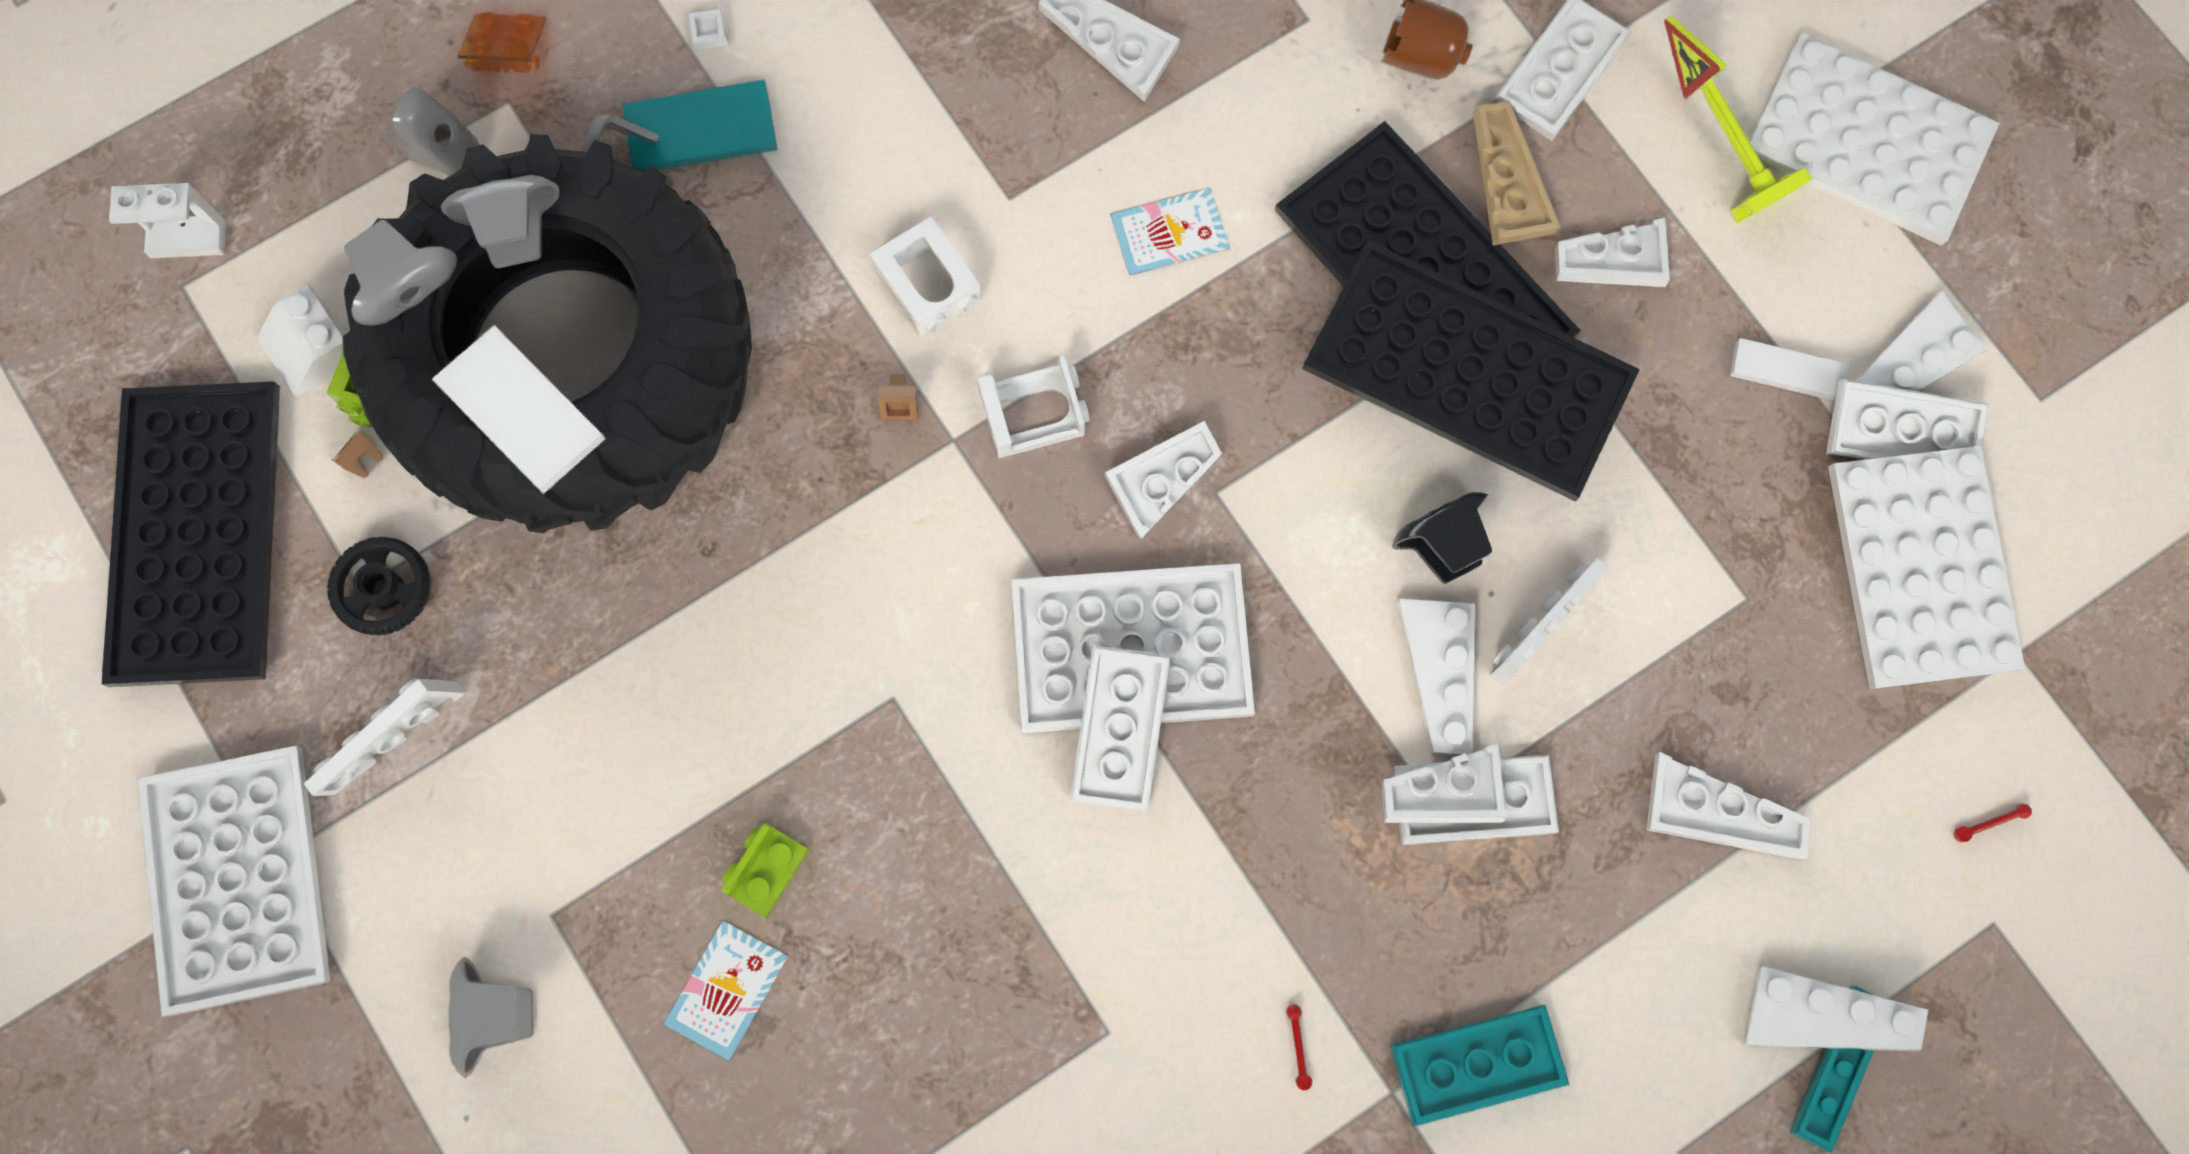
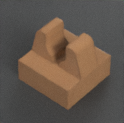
(897, 400)
(355, 447)

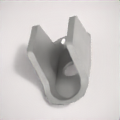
(618, 124)
(414, 129)
(505, 216)
(393, 273)
(484, 1016)

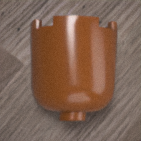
(1427, 40)

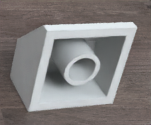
(302, 340)

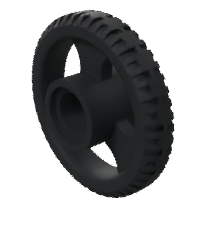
(374, 553)

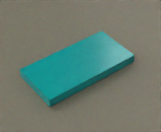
(702, 126)
(1479, 1065)

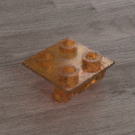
(502, 39)

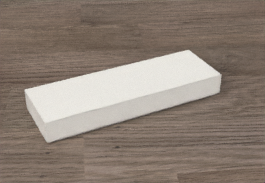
(1787, 369)

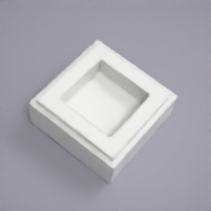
(707, 29)

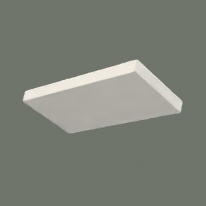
(1562, 67)
(518, 409)
(1892, 421)
(1120, 728)
(1527, 801)

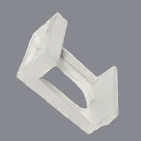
(167, 219)
(909, 245)
(1056, 378)

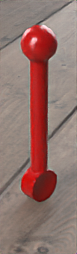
(1964, 834)
(1303, 1080)

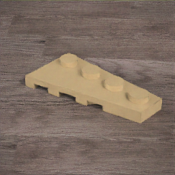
(1512, 185)

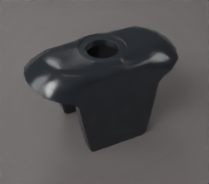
(1448, 538)

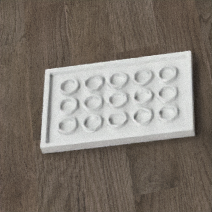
(1873, 139)
(1925, 567)
(1168, 611)
(233, 881)

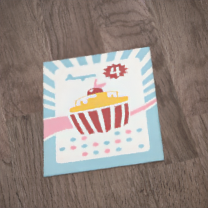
(1170, 231)
(725, 990)

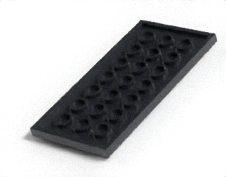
(1395, 200)
(1471, 370)
(192, 535)

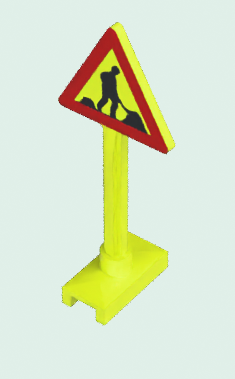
(1696, 69)

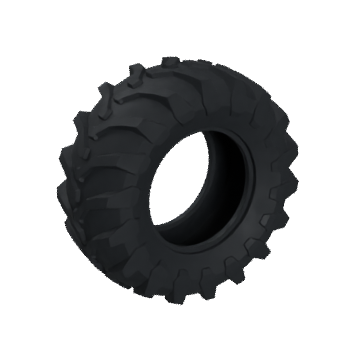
(655, 411)

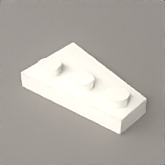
(1621, 258)
(1161, 476)
(1451, 792)

